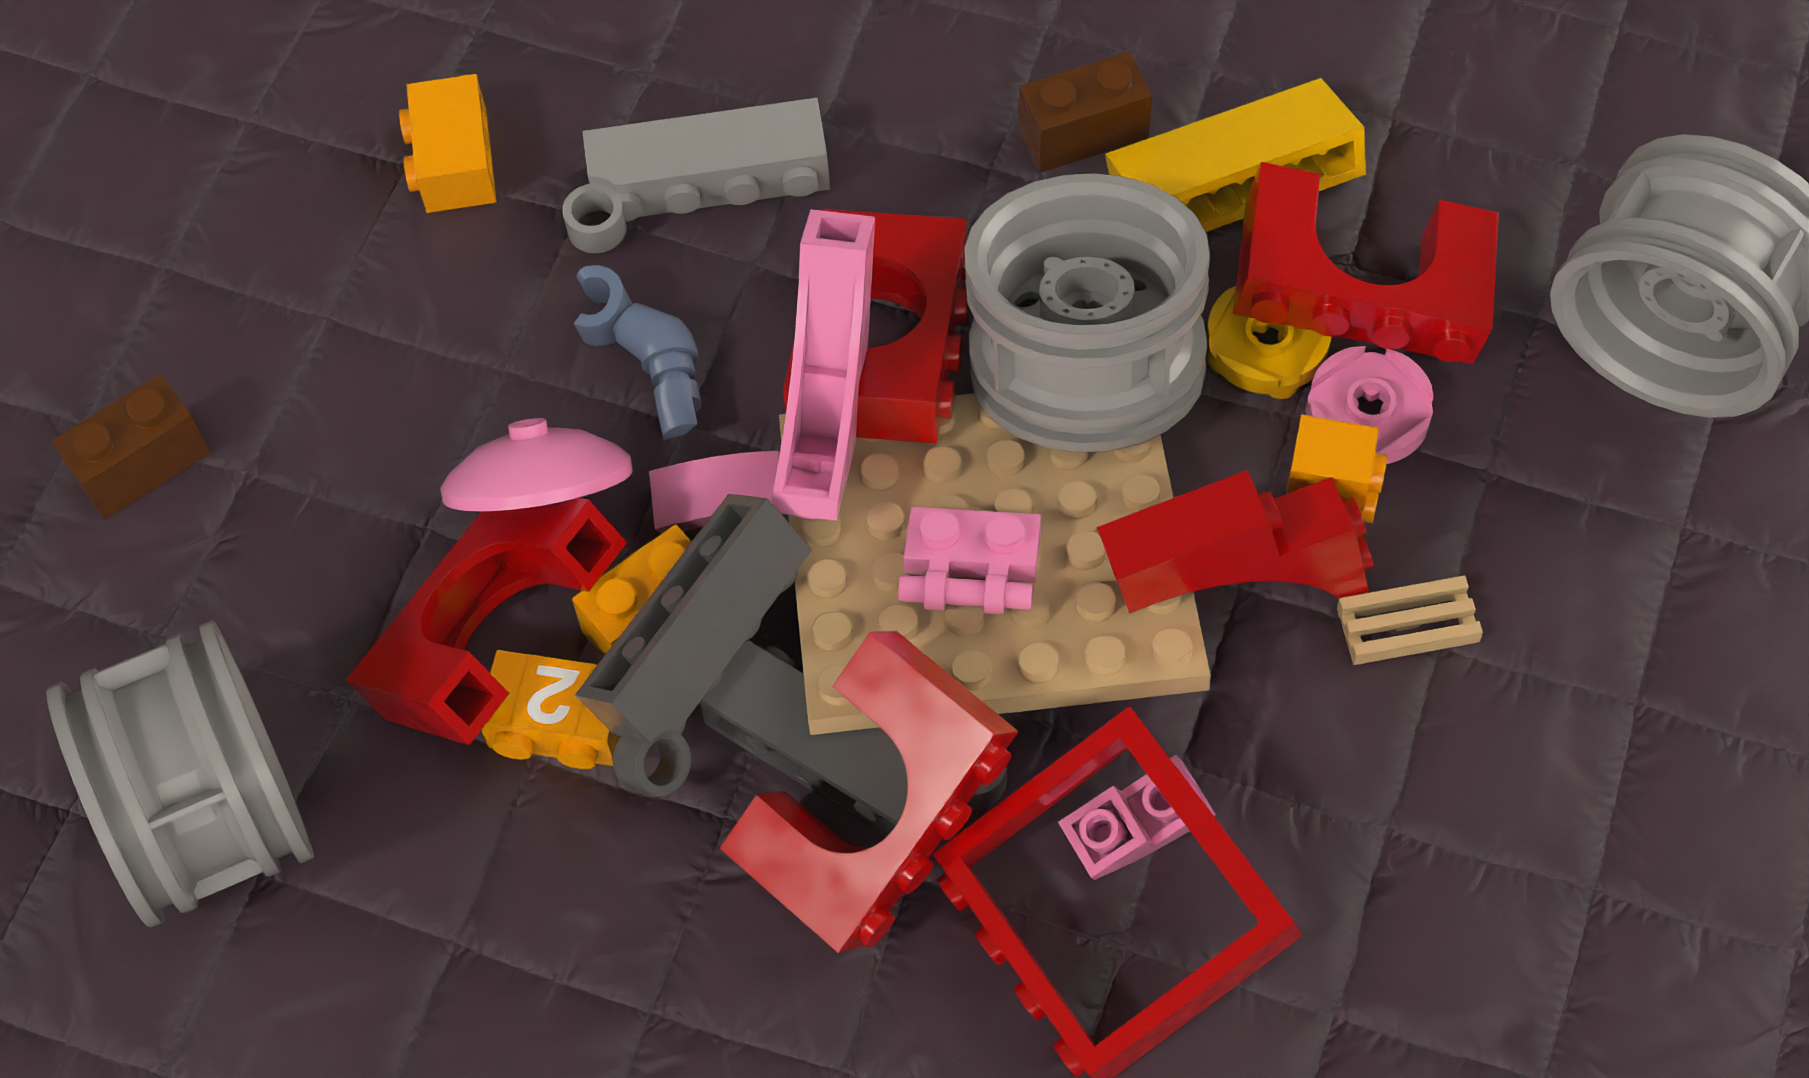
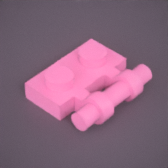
(970, 546)

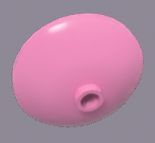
(534, 469)

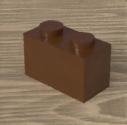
(1085, 111)
(131, 446)

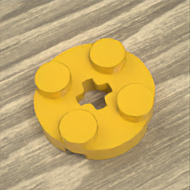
(1259, 366)

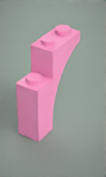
(826, 364)

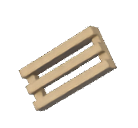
(1407, 597)

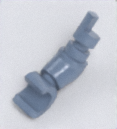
(653, 337)

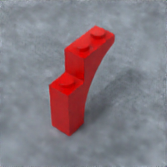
(1239, 536)

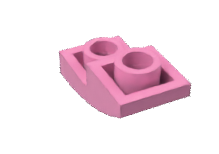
(694, 489)
(1125, 824)

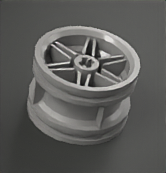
(1692, 277)
(1087, 311)
(177, 774)

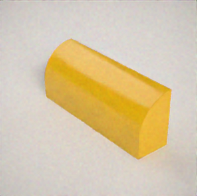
(1217, 158)

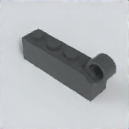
(689, 635)
(859, 771)

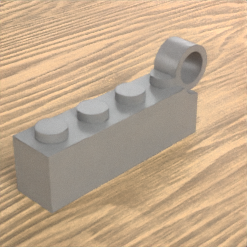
(696, 165)

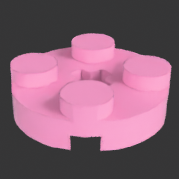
(1389, 377)

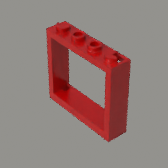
(1036, 991)

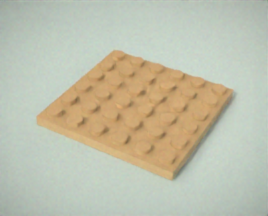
(1062, 653)

